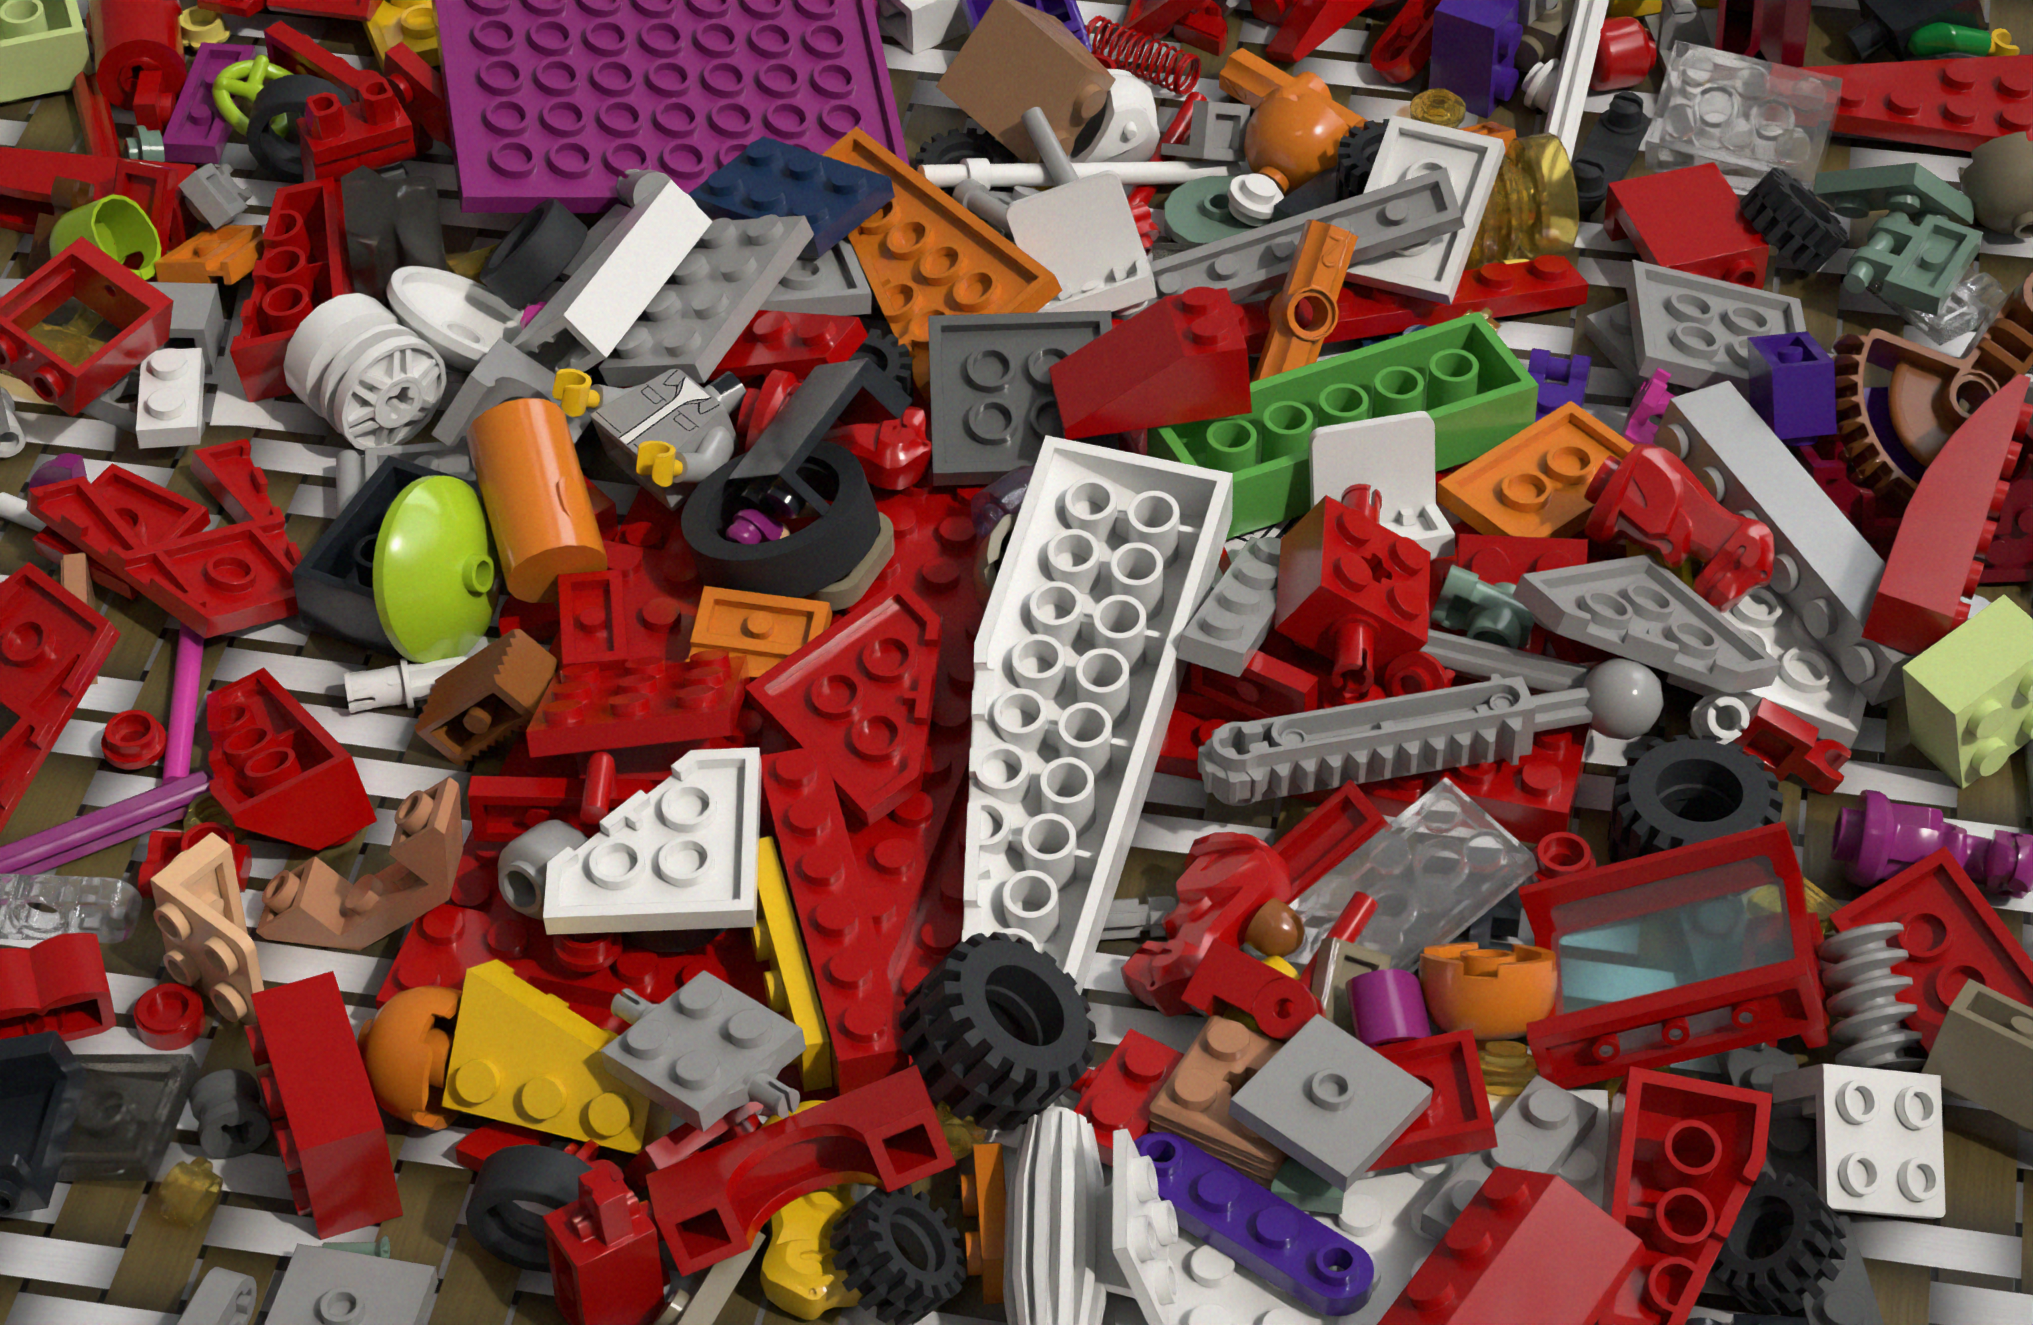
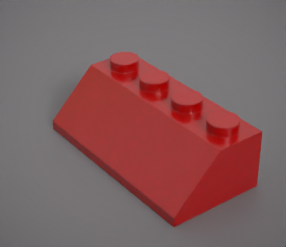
(1521, 1256)

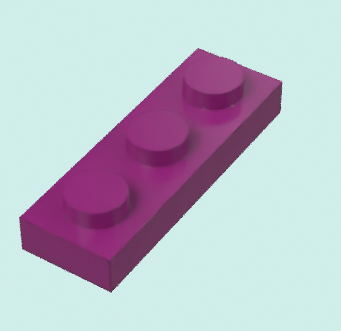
(196, 127)

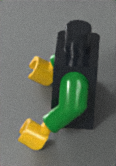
(1926, 30)

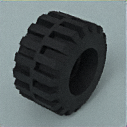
(1688, 796)
(997, 1031)

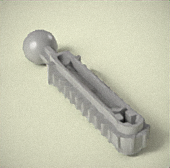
(1419, 732)

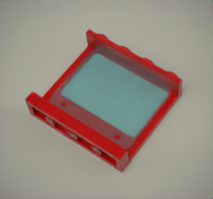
(1674, 957)

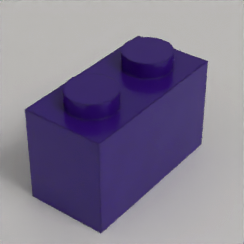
(1476, 51)
(1792, 386)

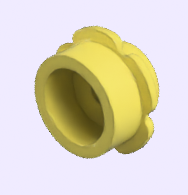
(202, 26)

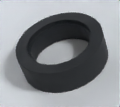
(798, 561)

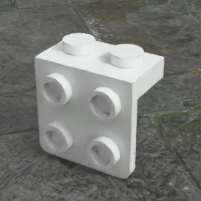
(1088, 243)
(1397, 460)

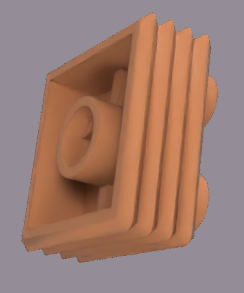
(1199, 1093)

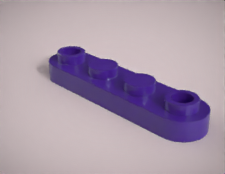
(1259, 1228)

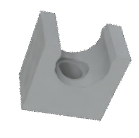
(498, 378)

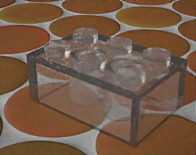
(1741, 117)

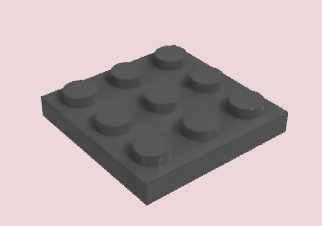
(996, 390)

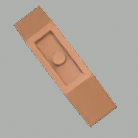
(326, 910)

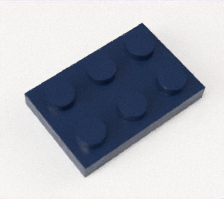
(794, 182)

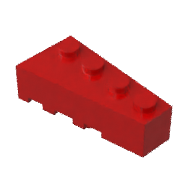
(300, 269)

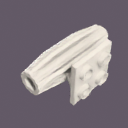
(1078, 1238)

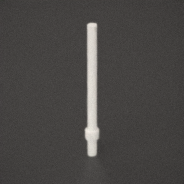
(1038, 174)

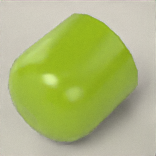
(110, 222)

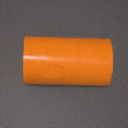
(534, 497)

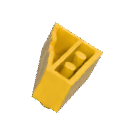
(541, 1066)

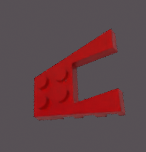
(205, 579)
(47, 662)

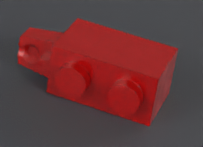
(606, 1255)

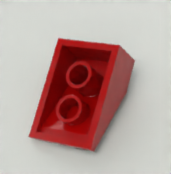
(1157, 369)

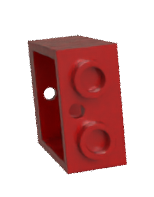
(105, 288)

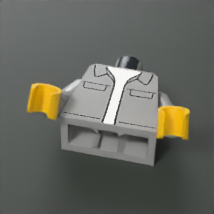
(662, 430)

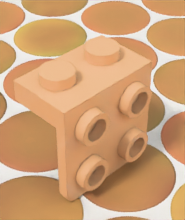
(207, 928)

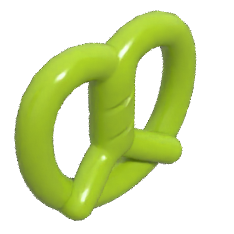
(228, 82)

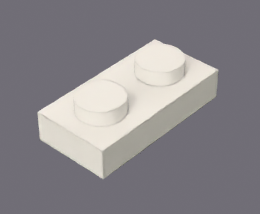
(170, 398)

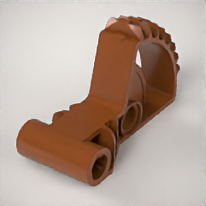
(1925, 390)

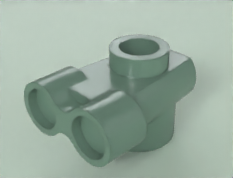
(1482, 609)

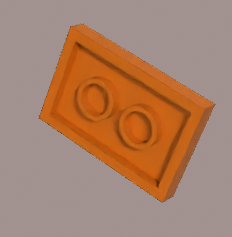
(1535, 478)

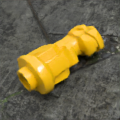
(798, 1262)

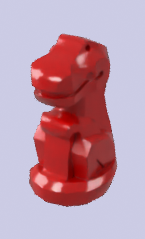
(890, 452)
(1668, 510)
(1219, 896)

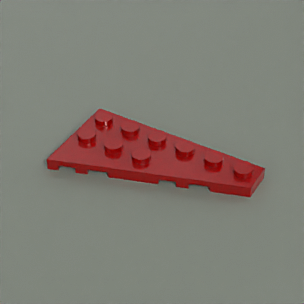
(1936, 101)

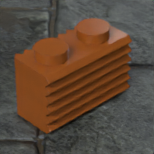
(487, 697)

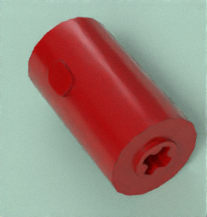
(135, 38)

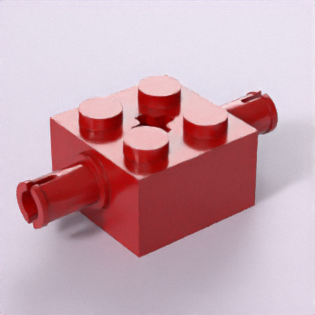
(1353, 588)

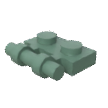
(1930, 261)

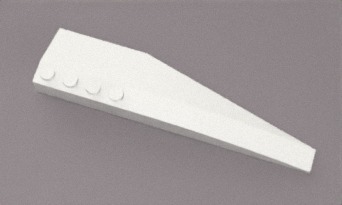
(1080, 688)

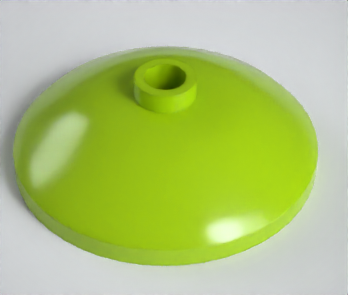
(436, 570)

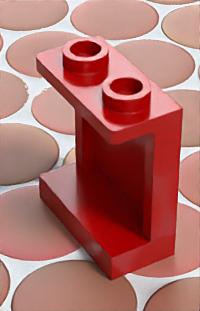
(1688, 224)

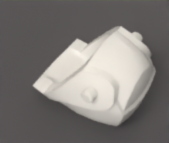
(1123, 127)

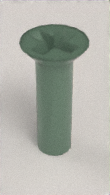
(377, 1249)

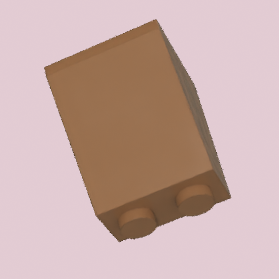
(1024, 62)

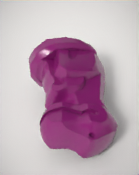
(1888, 837)

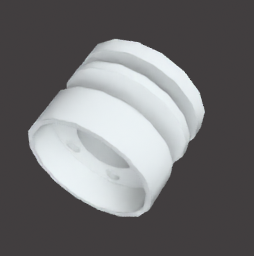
(364, 371)

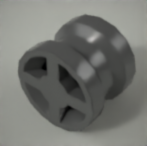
(229, 1113)

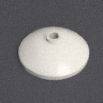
(452, 314)

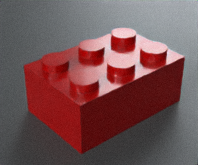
(326, 1106)

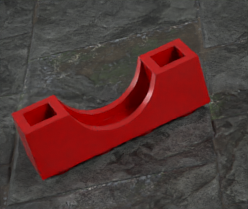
(724, 1195)

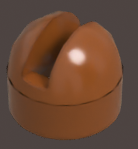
(1275, 930)

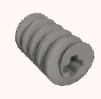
(1869, 998)

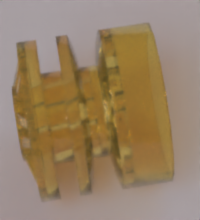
(1529, 203)

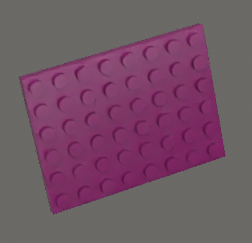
(584, 89)

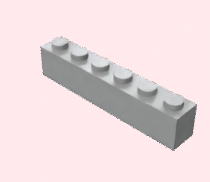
(1820, 557)

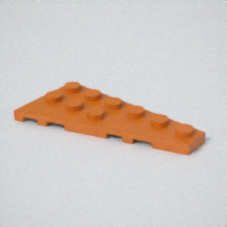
(935, 256)

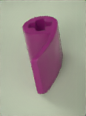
(1387, 1007)

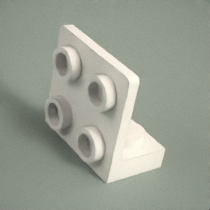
(1873, 1137)

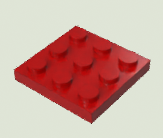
(639, 704)

